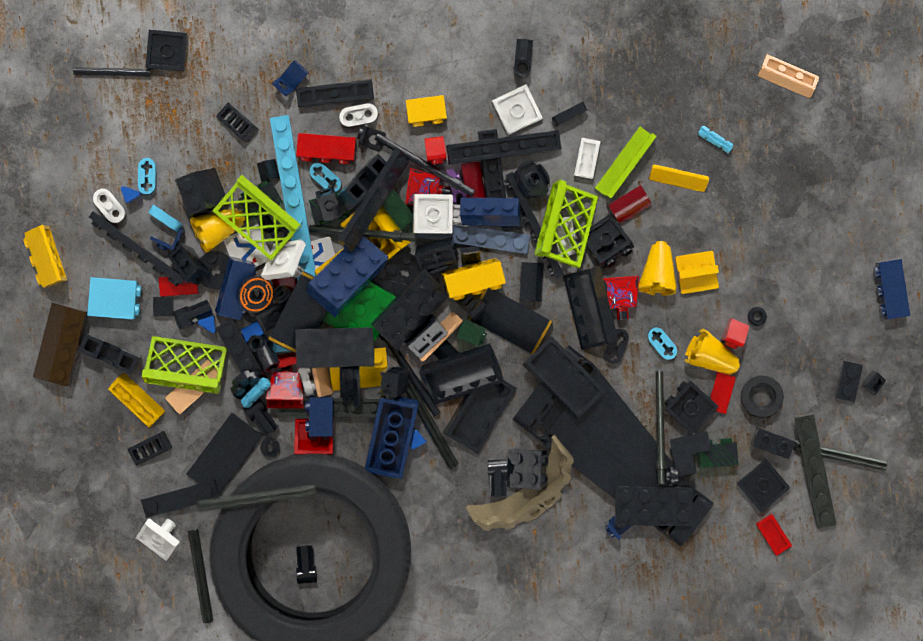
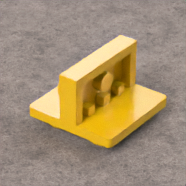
(697, 272)

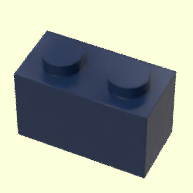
(320, 416)

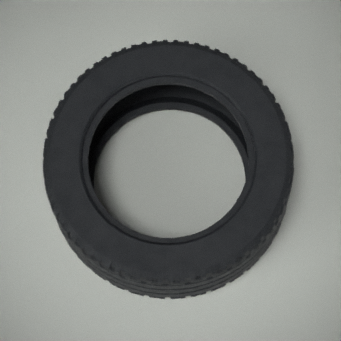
(261, 614)

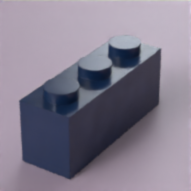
(490, 211)
(236, 271)
(892, 289)

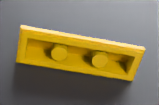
(678, 178)
(136, 399)

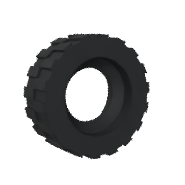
(747, 396)

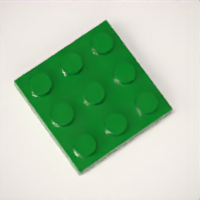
(362, 309)

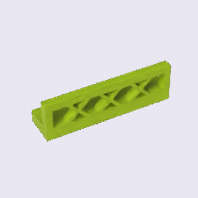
(625, 162)

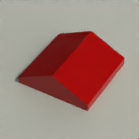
(311, 444)

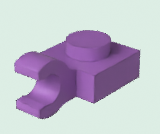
(451, 172)

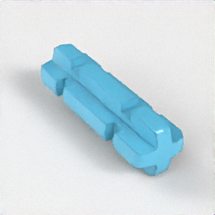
(715, 139)
(255, 392)

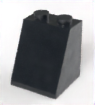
(200, 191)

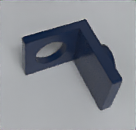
(291, 78)
(163, 245)
(613, 530)

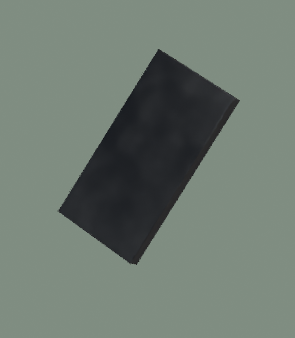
(334, 347)
(225, 452)

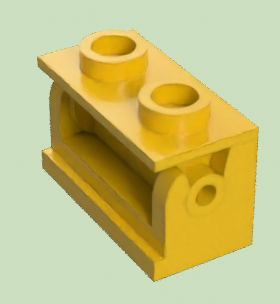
(426, 110)

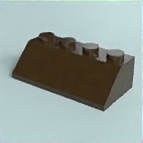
(61, 344)

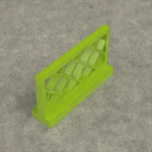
(265, 203)
(550, 223)
(179, 380)

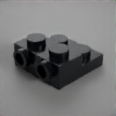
(608, 241)
(690, 406)
(527, 468)

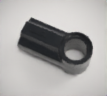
(523, 56)
(189, 315)
(264, 351)
(258, 413)
(497, 472)
(306, 569)

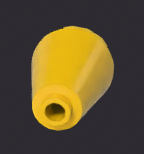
(212, 229)
(658, 271)
(711, 354)

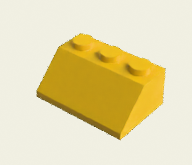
(383, 222)
(44, 256)
(473, 278)
(368, 375)

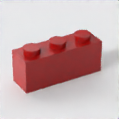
(326, 148)

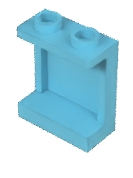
(114, 298)

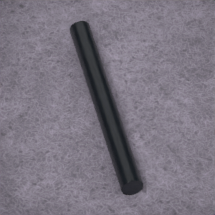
(111, 71)

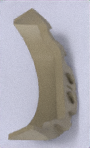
(527, 503)

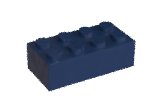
(346, 276)
(391, 436)

